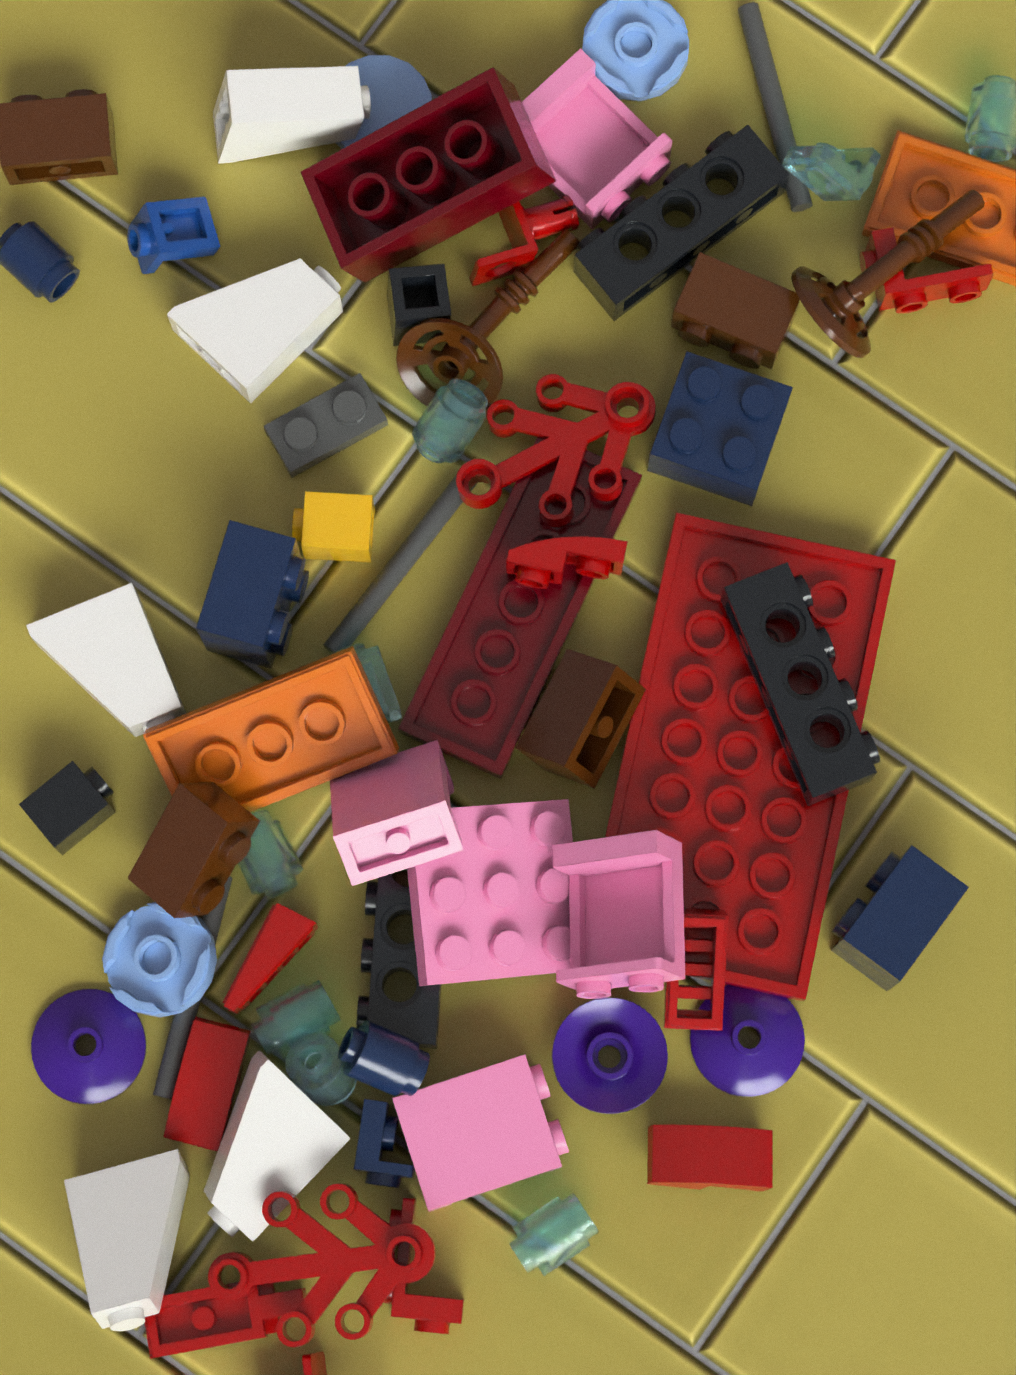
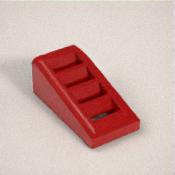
(274, 947)
(700, 1019)

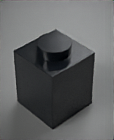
(416, 296)
(69, 806)

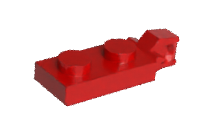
(204, 1320)

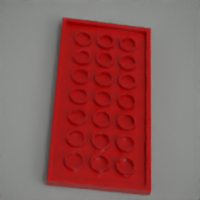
(708, 757)

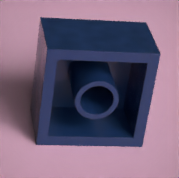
(719, 428)
(252, 595)
(899, 918)

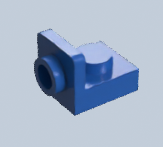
(172, 232)

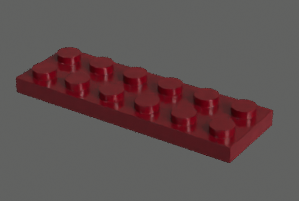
(508, 633)

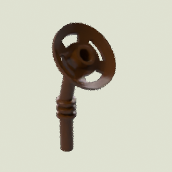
(840, 304)
(463, 340)

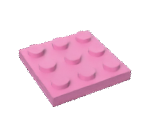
(498, 901)

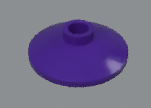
(618, 1025)
(117, 1054)
(757, 1069)

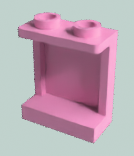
(593, 141)
(394, 814)
(623, 913)
(480, 1131)

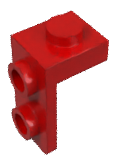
(916, 292)
(430, 1312)

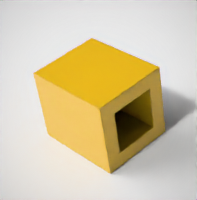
(335, 526)

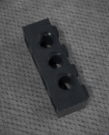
(624, 282)
(817, 769)
(382, 957)

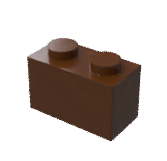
(57, 137)
(734, 312)
(580, 718)
(194, 850)

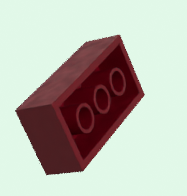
(428, 175)

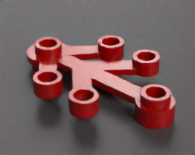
(562, 441)
(332, 1263)

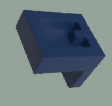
(375, 1135)

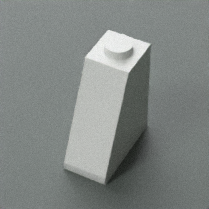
(287, 110)
(259, 323)
(113, 657)
(269, 1146)
(127, 1235)

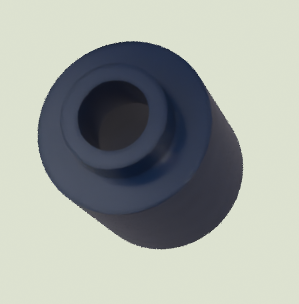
(37, 261)
(383, 1059)

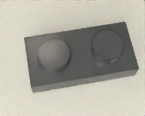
(325, 425)

